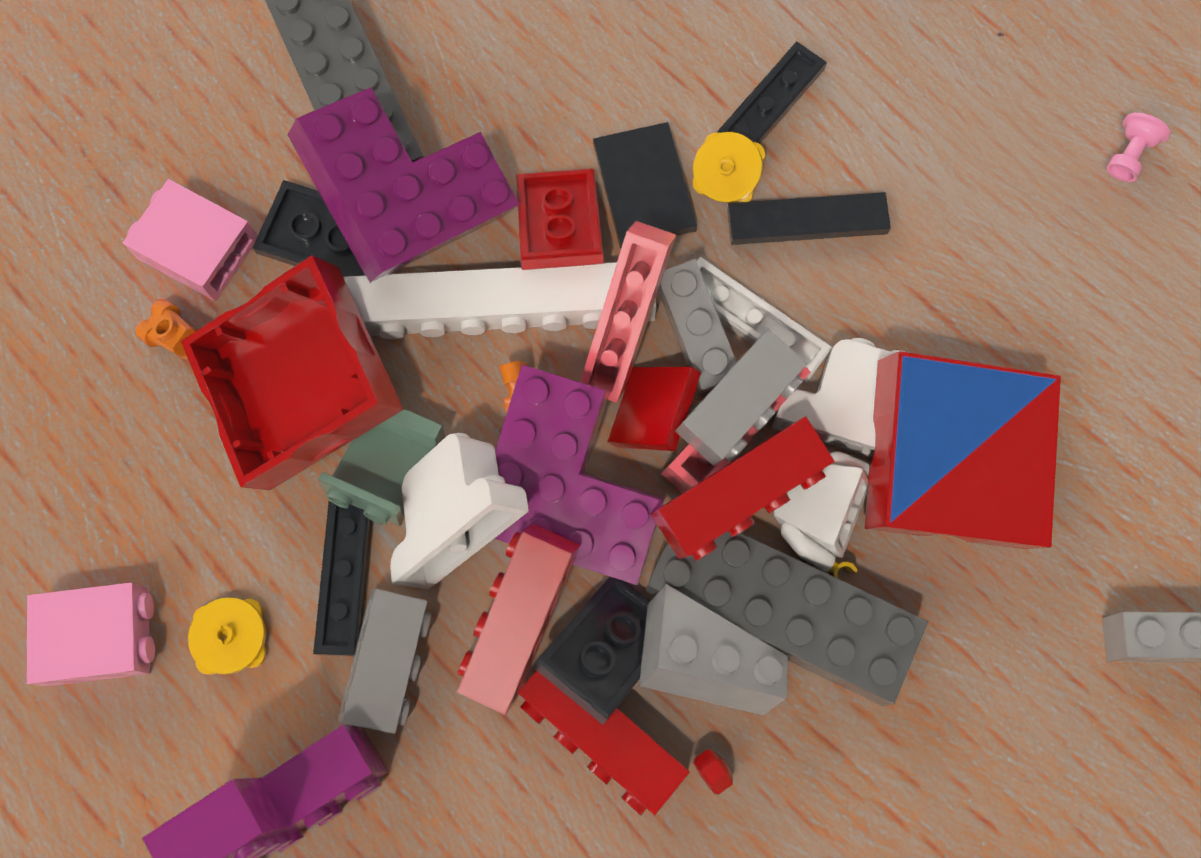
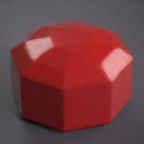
(713, 771)

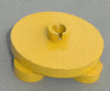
(728, 167)
(228, 636)

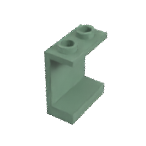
(376, 465)

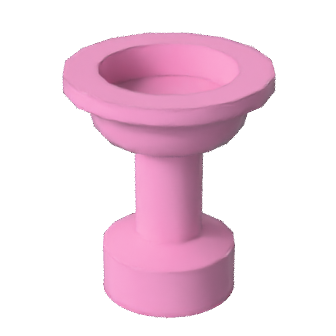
(1142, 132)

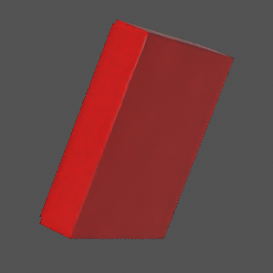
(654, 407)

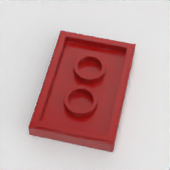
(558, 219)

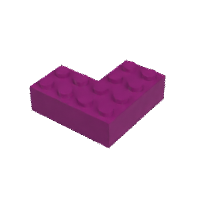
(384, 201)
(547, 453)
(269, 812)

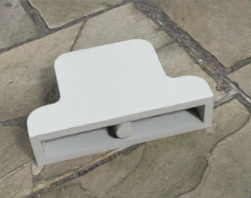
(844, 399)
(452, 510)

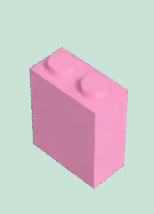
(191, 239)
(89, 634)

